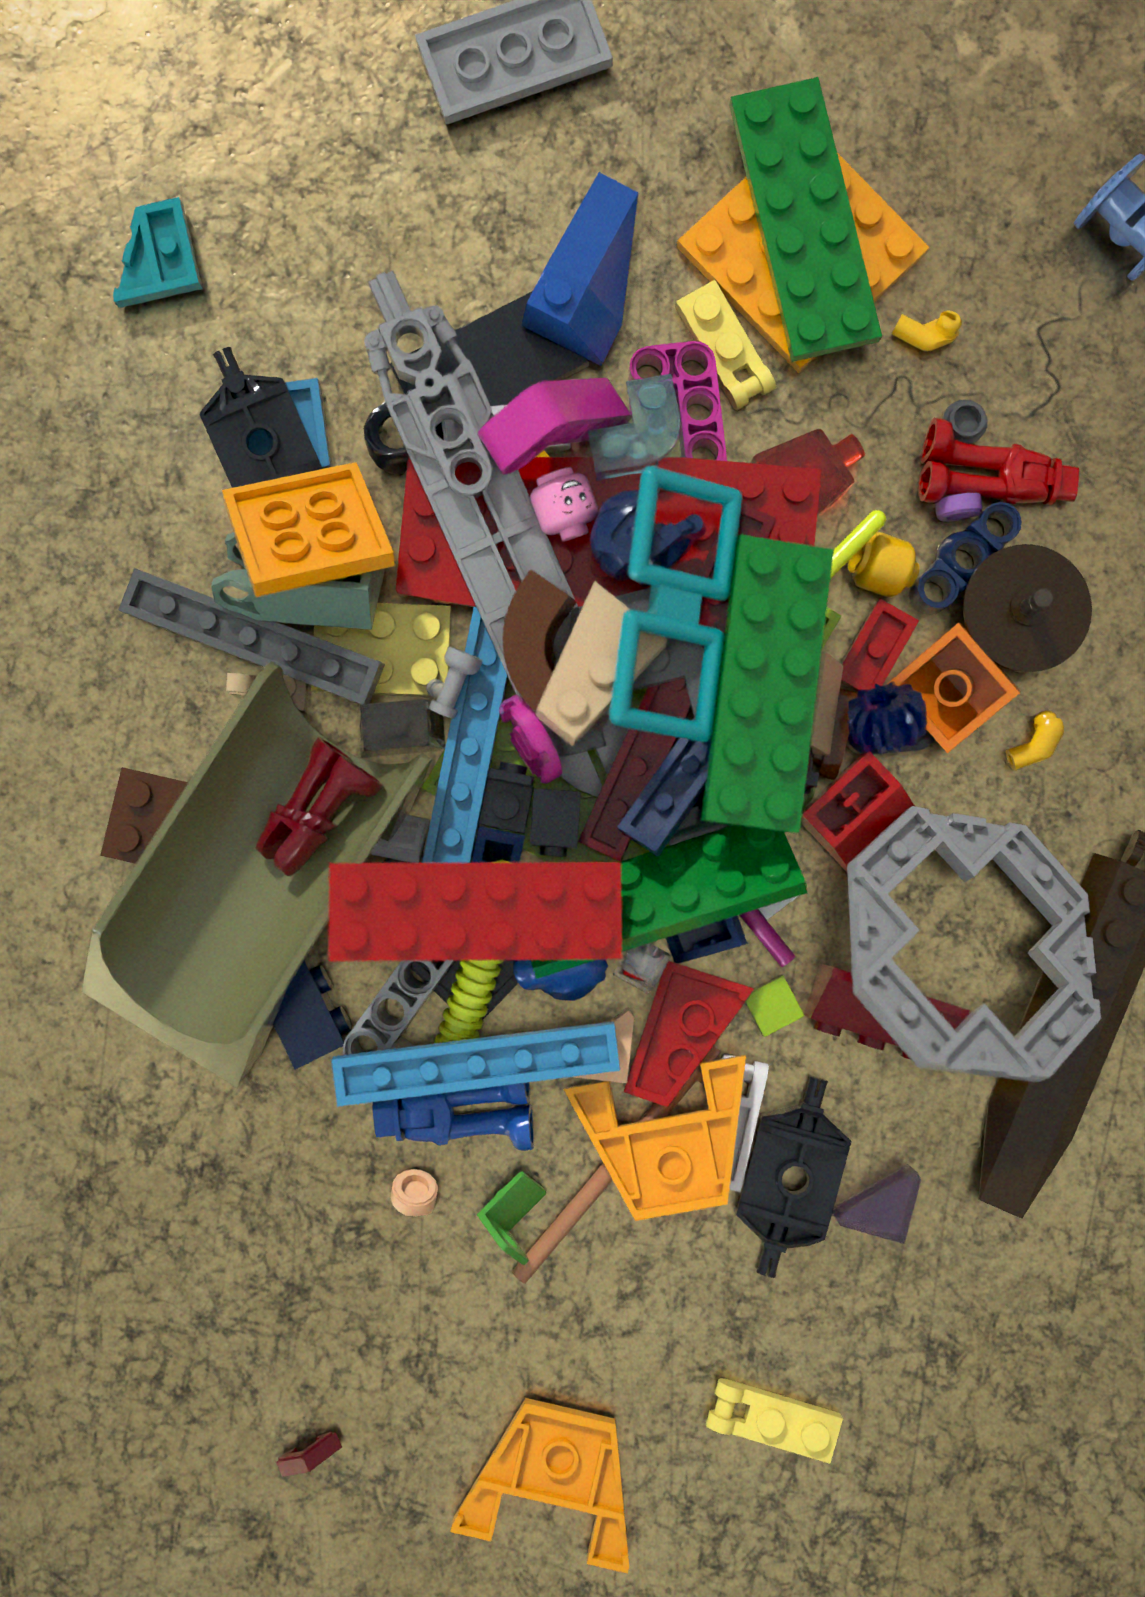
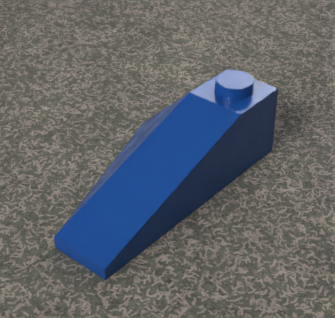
(586, 278)

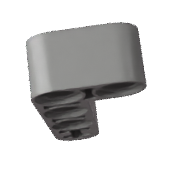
(410, 993)

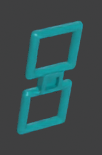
(675, 605)

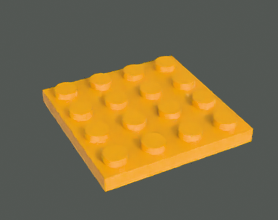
(730, 250)

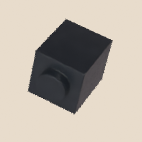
(555, 821)

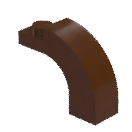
(529, 637)

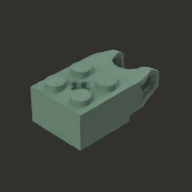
(333, 603)

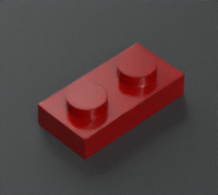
(877, 647)

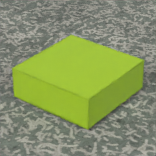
(774, 1006)

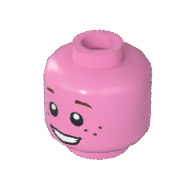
(564, 503)

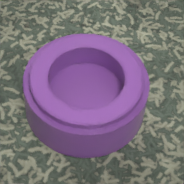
(959, 507)

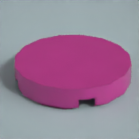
(531, 739)

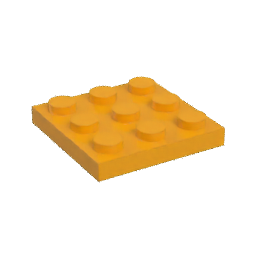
(307, 529)

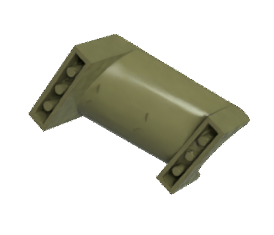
(206, 923)

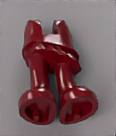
(295, 833)

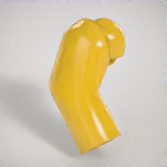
(930, 335)

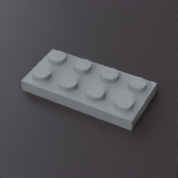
(511, 53)

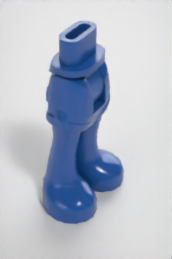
(433, 1118)

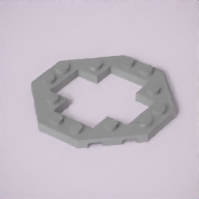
(882, 929)

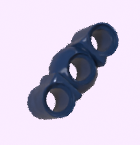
(975, 540)

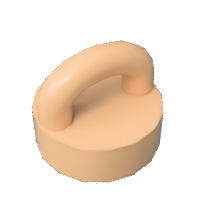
(414, 1193)

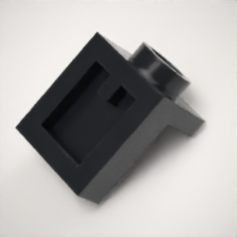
(507, 797)

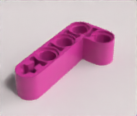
(689, 390)
(550, 416)

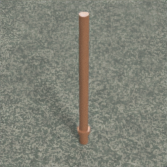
(591, 1191)

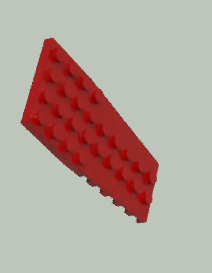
(431, 572)

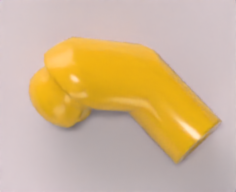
(1043, 744)

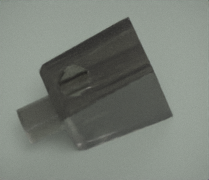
(399, 728)

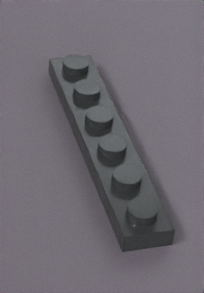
(256, 641)

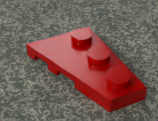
(681, 1029)

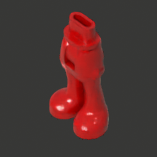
(1021, 478)

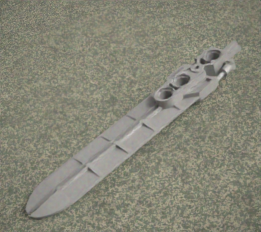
(454, 504)

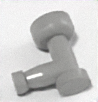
(448, 691)

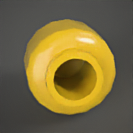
(884, 565)

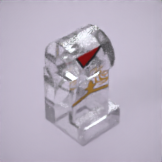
(642, 966)

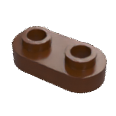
(829, 766)

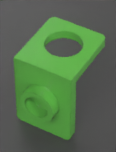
(508, 1209)

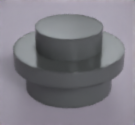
(967, 419)

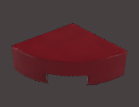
(308, 1459)

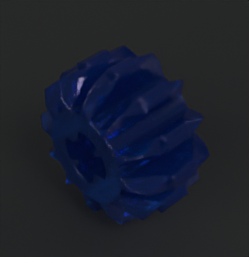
(887, 717)

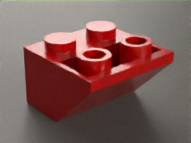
(855, 808)

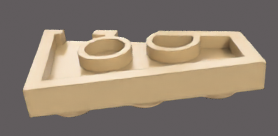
(586, 670)

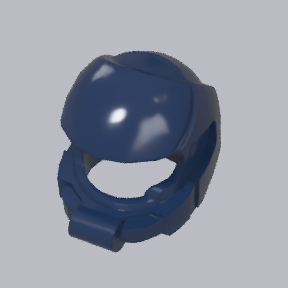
(614, 531)

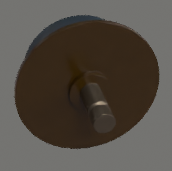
(1027, 608)

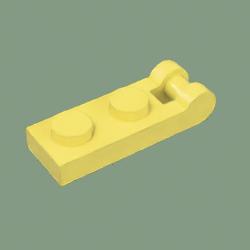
(716, 325)
(775, 1420)

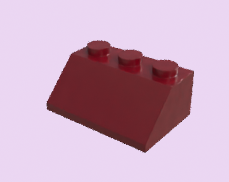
(837, 1008)

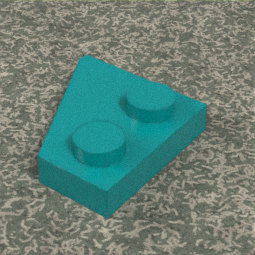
(158, 256)

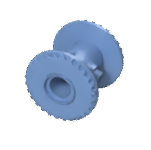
(1123, 208)

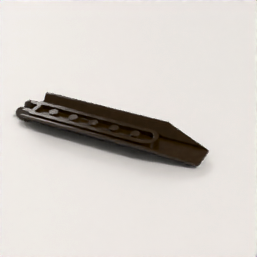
(1036, 1121)

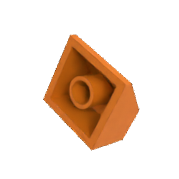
(958, 686)

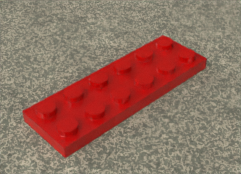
(474, 911)

